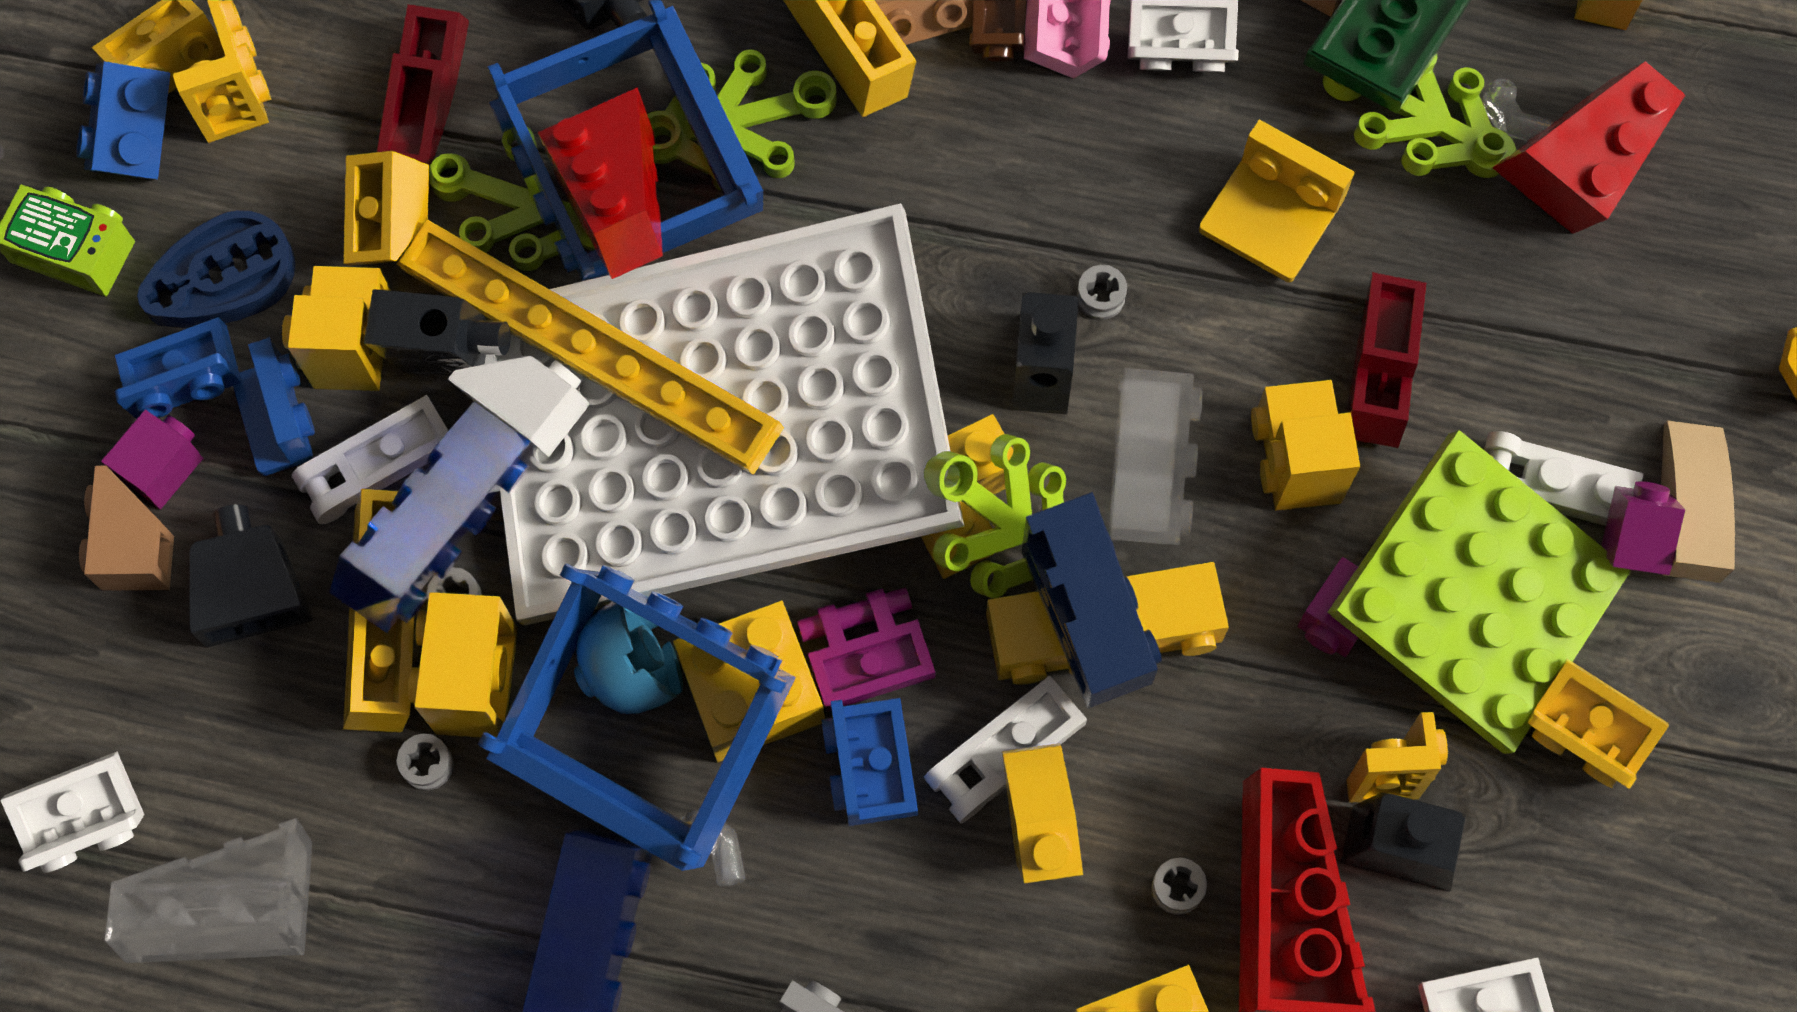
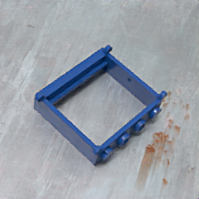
(696, 96)
(596, 795)

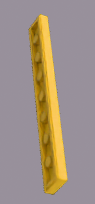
(593, 347)

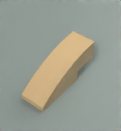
(1701, 480)

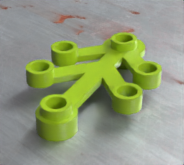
(675, 125)
(1475, 144)
(505, 193)
(1007, 518)

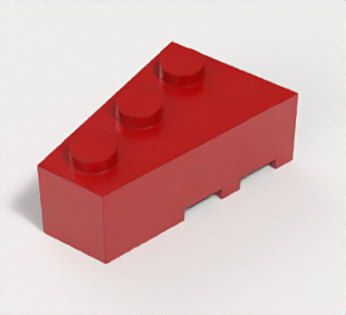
(1594, 150)
(610, 179)

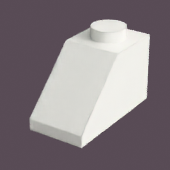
(526, 397)

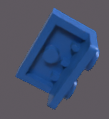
(124, 120)
(177, 369)
(270, 410)
(873, 761)

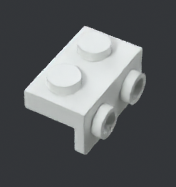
(1183, 32)
(73, 813)
(1495, 989)

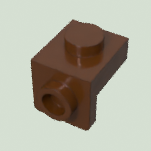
(998, 29)

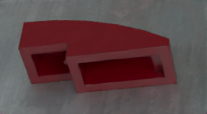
(422, 82)
(1386, 359)

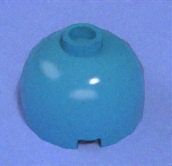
(625, 663)

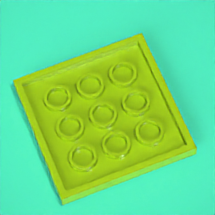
(1479, 591)

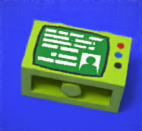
(64, 239)

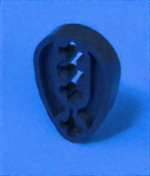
(215, 243)

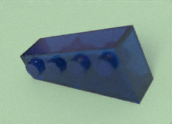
(430, 516)
(588, 924)

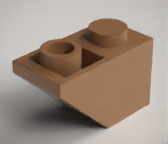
(125, 539)

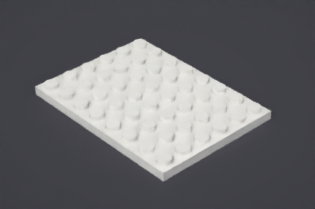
(796, 323)

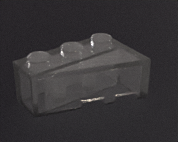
(1153, 456)
(218, 905)

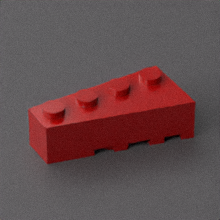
(1293, 906)

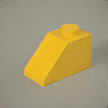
(383, 205)
(1042, 813)

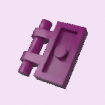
(871, 663)

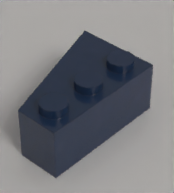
(1089, 600)

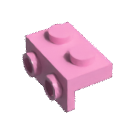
(1067, 34)

